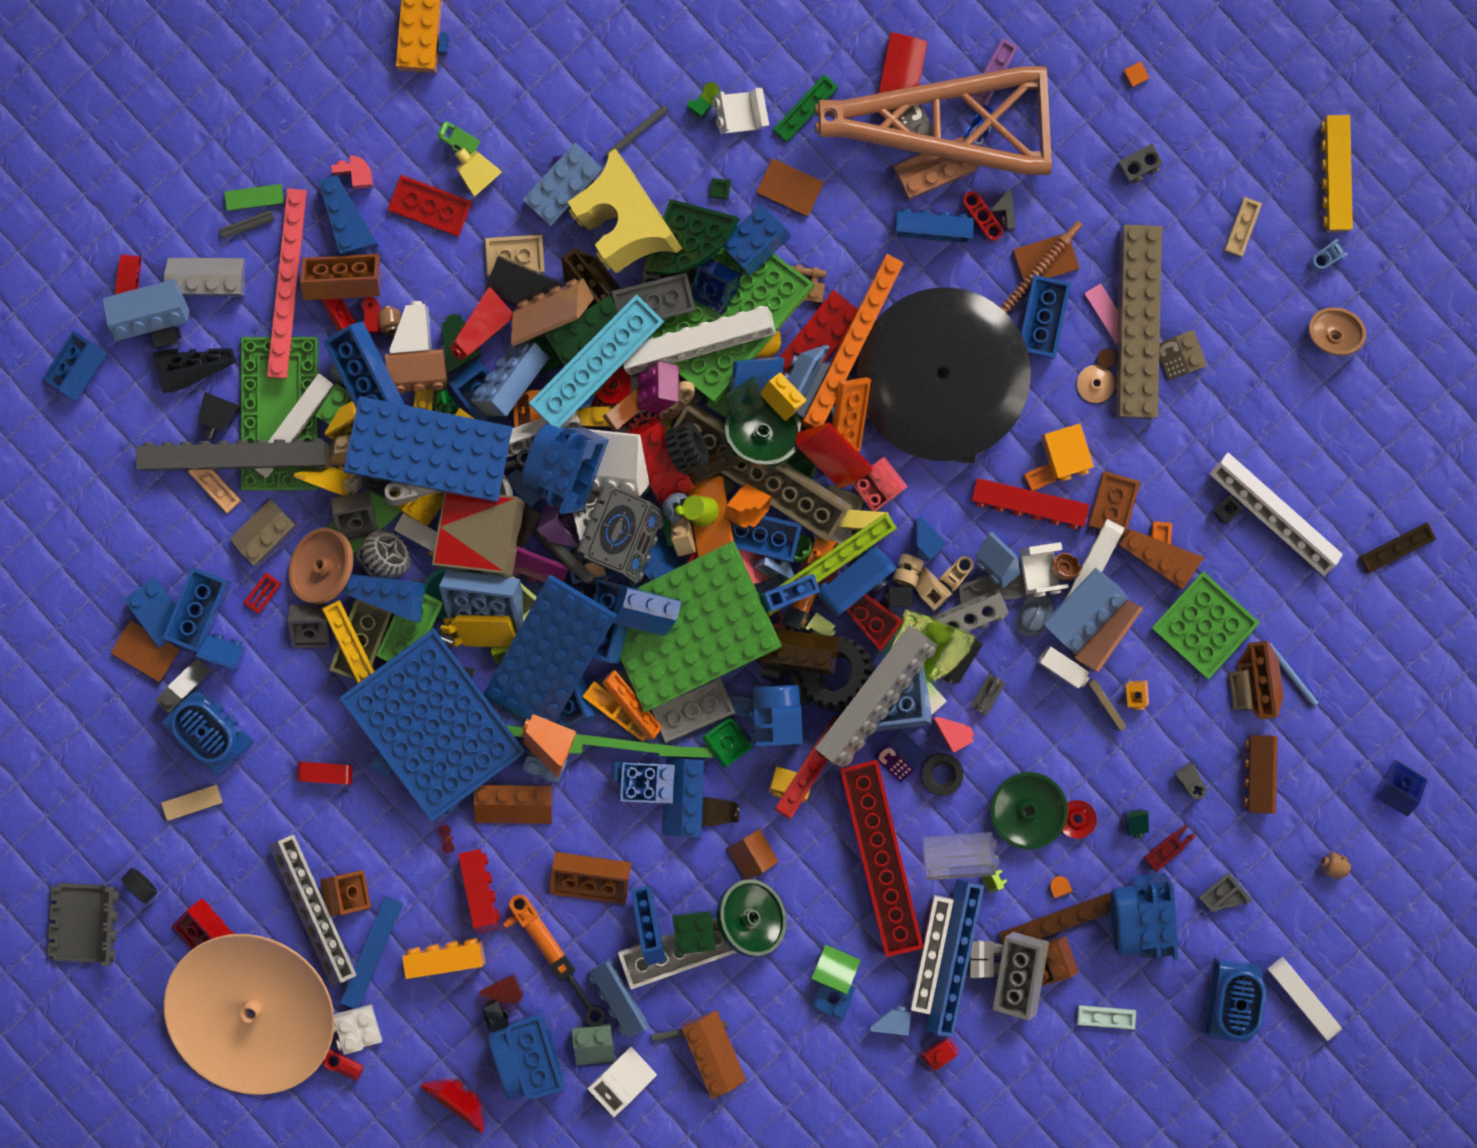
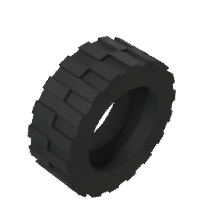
(927, 774)

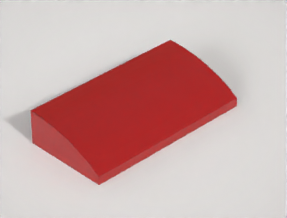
(902, 62)
(833, 455)

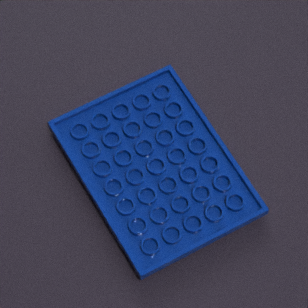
(432, 724)

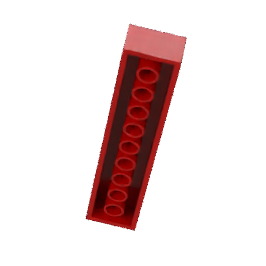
(881, 858)

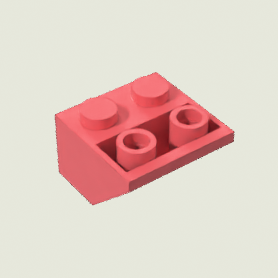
(880, 485)

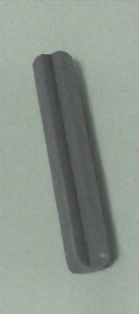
(246, 224)

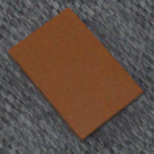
(790, 187)
(1031, 254)
(1114, 501)
(141, 652)

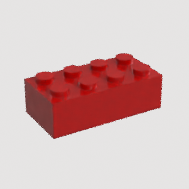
(662, 473)

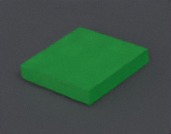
(727, 742)

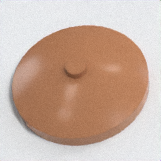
(320, 565)

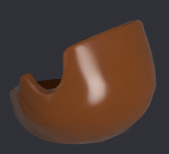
(1066, 567)

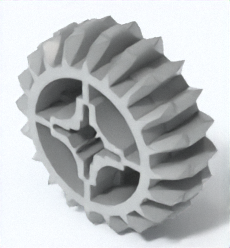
(386, 554)

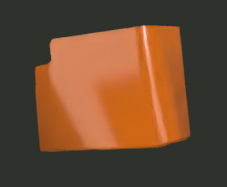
(747, 506)

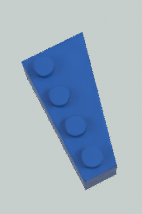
(392, 595)
(613, 642)

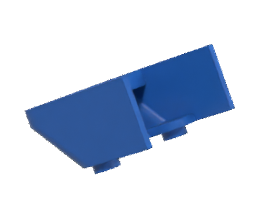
(855, 581)

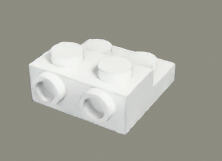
(356, 1029)

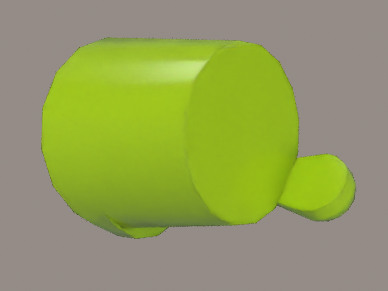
(699, 510)

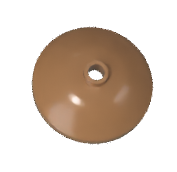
(1340, 325)

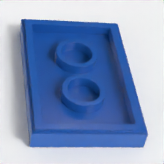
(761, 369)

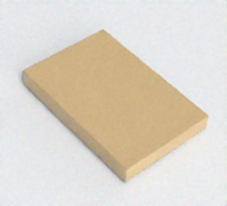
(520, 249)

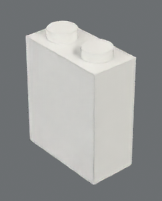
(1063, 668)

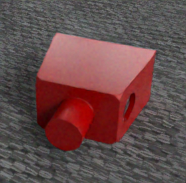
(939, 1053)

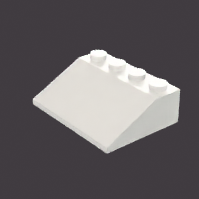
(622, 464)

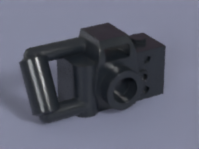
(495, 1016)

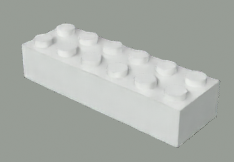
(640, 974)

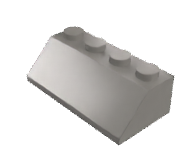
(208, 276)

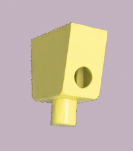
(475, 170)

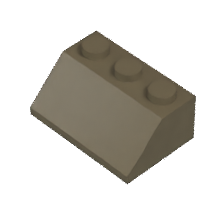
(263, 532)

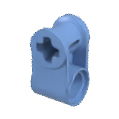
(1329, 254)

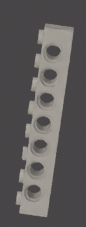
(312, 910)

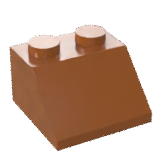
(345, 893)

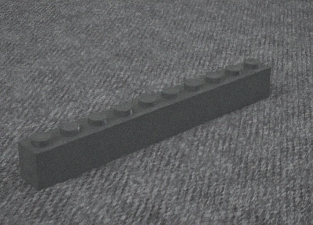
(232, 456)

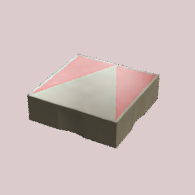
(478, 534)

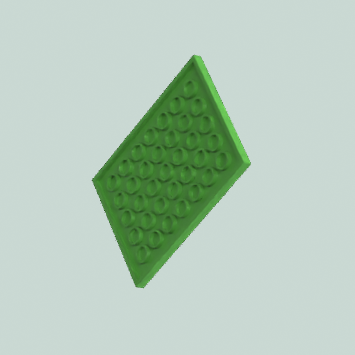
(771, 285)
(715, 630)

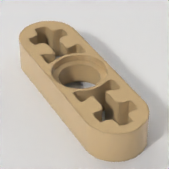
(689, 392)

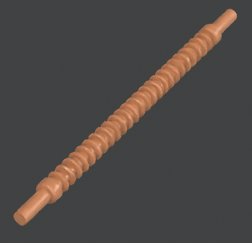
(1064, 240)

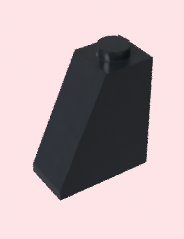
(957, 674)

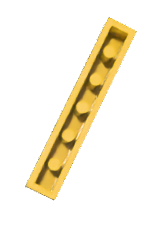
(1337, 173)

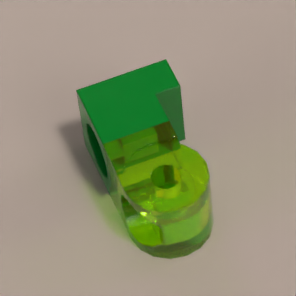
(704, 101)

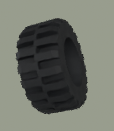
(839, 699)

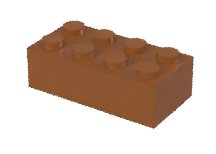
(341, 277)

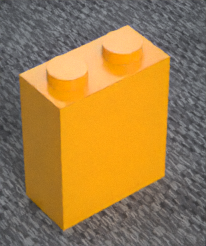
(1067, 452)

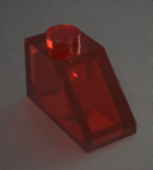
(504, 990)

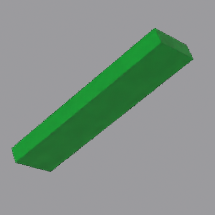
(804, 108)

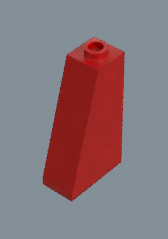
(483, 322)

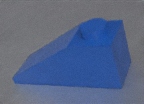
(789, 593)

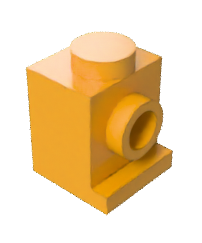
(1134, 701)

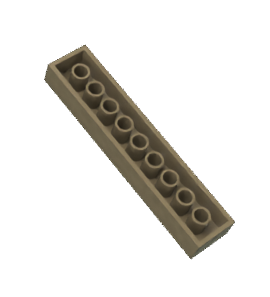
(1138, 321)
(789, 489)

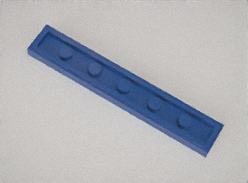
(372, 952)

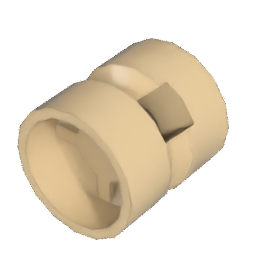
(906, 577)

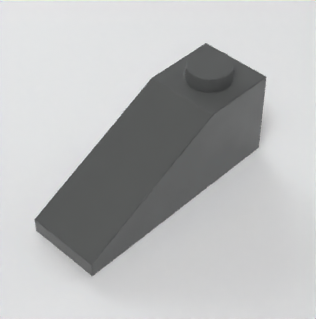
(183, 685)

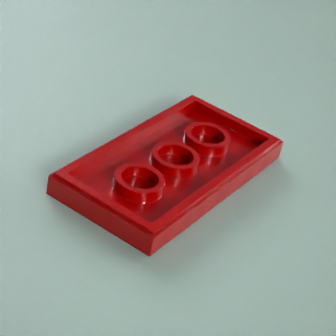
(429, 206)

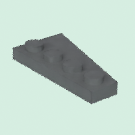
(983, 585)

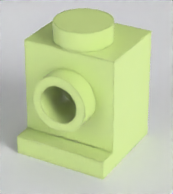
(821, 626)

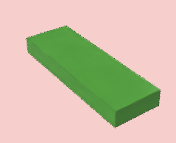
(254, 197)

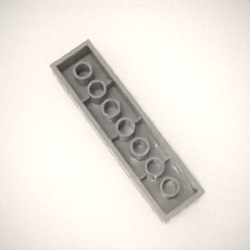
(876, 697)

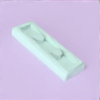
(1106, 1017)

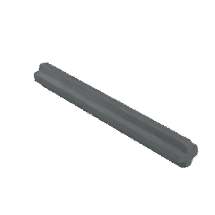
(566, 557)

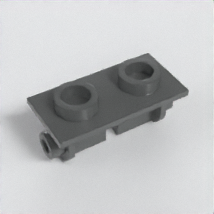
(987, 694)

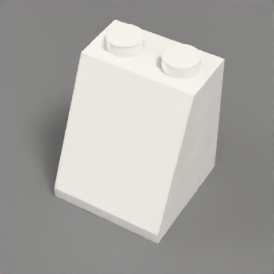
(413, 330)

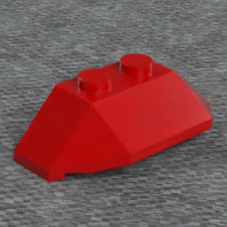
(458, 1100)

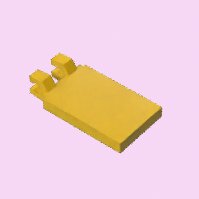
(480, 630)

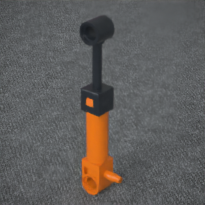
(797, 614)
(557, 960)

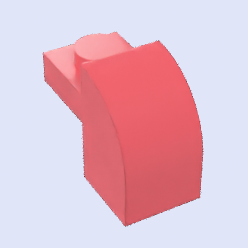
(359, 170)

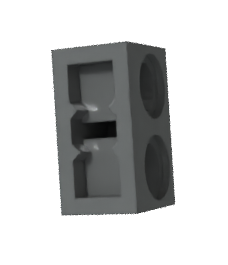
(1137, 160)

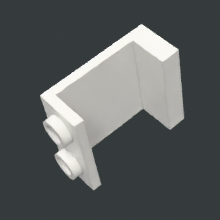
(741, 111)
(1037, 569)

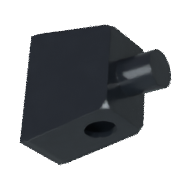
(216, 414)

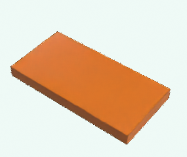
(851, 409)
(720, 532)

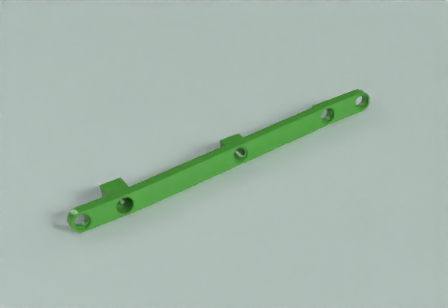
(663, 750)

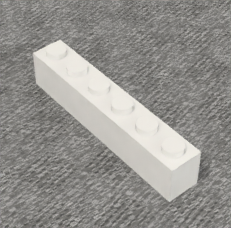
(931, 954)

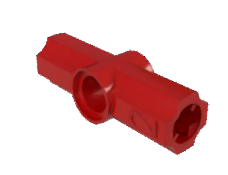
(345, 1065)

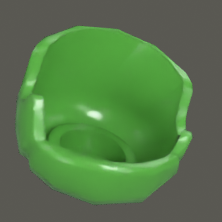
(803, 549)

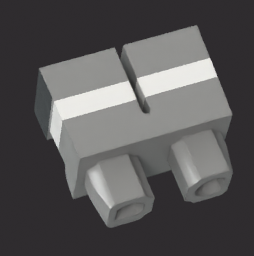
(982, 959)

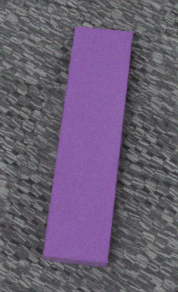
(999, 61)

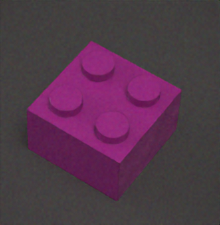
(658, 387)

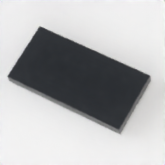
(518, 282)

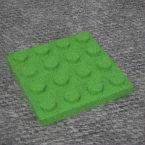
(1205, 625)

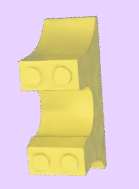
(639, 223)

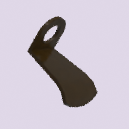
(719, 811)

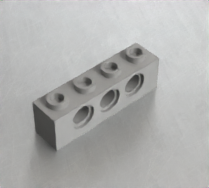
(975, 606)

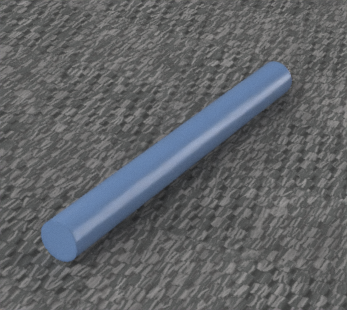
(1295, 679)

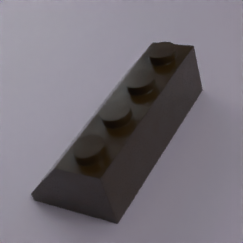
(803, 652)

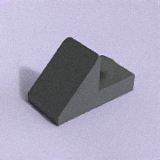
(1005, 206)

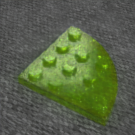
(951, 642)

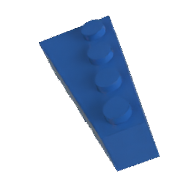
(347, 223)

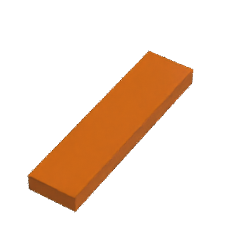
(631, 705)

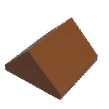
(752, 854)

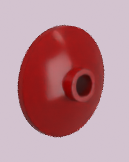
(623, 387)
(1088, 822)

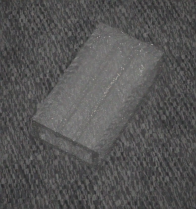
(960, 856)

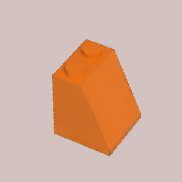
(548, 742)

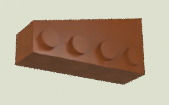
(1163, 558)

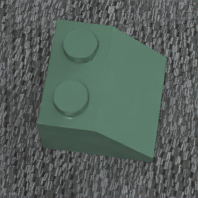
(593, 1044)

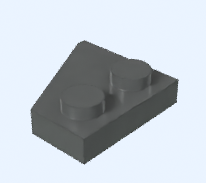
(1224, 894)

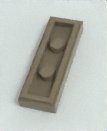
(1106, 704)

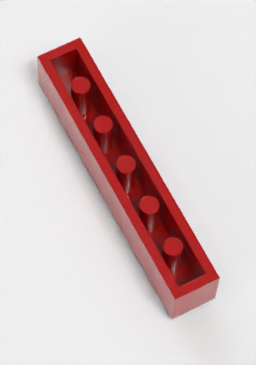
(1029, 502)

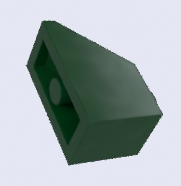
(1137, 822)

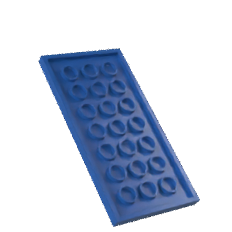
(428, 449)
(550, 652)

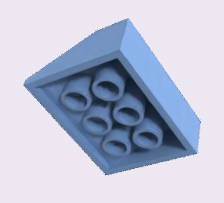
(482, 595)
(911, 709)

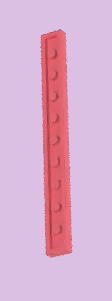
(287, 283)

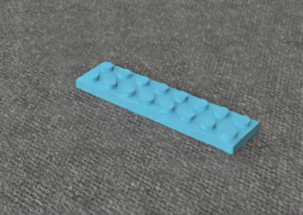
(596, 362)

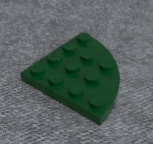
(698, 232)
(574, 336)

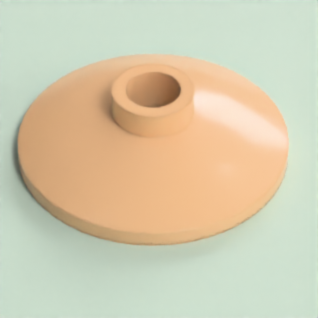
(1088, 390)

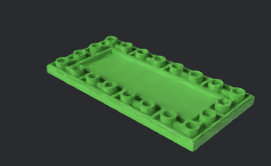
(270, 400)

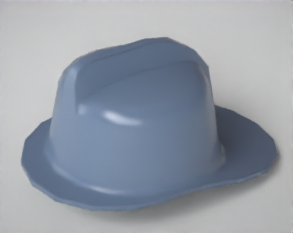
(1033, 615)

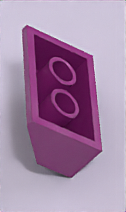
(537, 566)

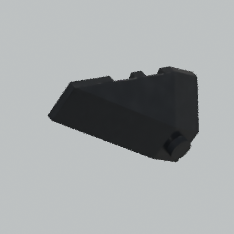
(181, 369)

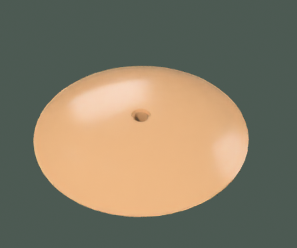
(242, 1049)

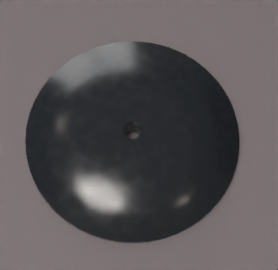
(984, 381)

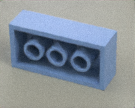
(562, 183)
(509, 379)

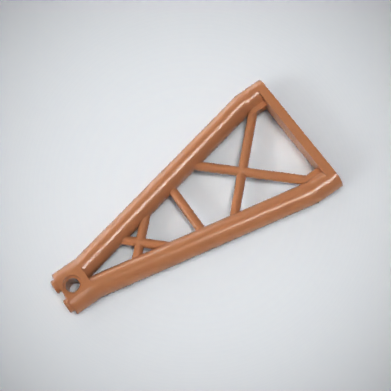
(901, 138)

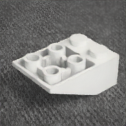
(622, 1081)

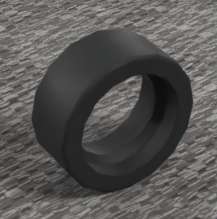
(139, 885)

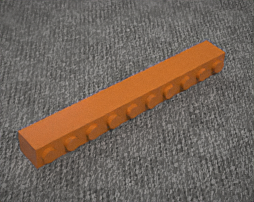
(852, 341)

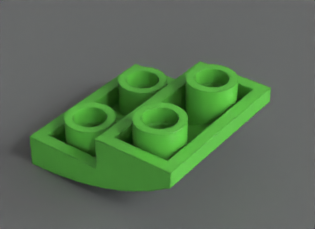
(835, 969)

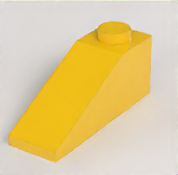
(326, 477)

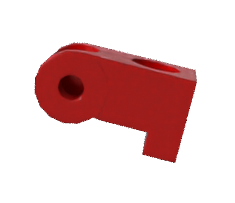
(371, 308)

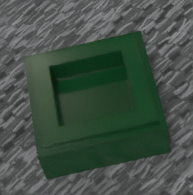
(720, 188)

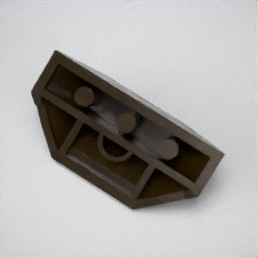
(584, 265)

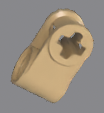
(956, 573)

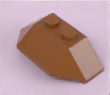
(1264, 679)

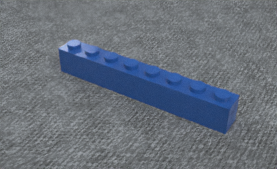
(955, 958)

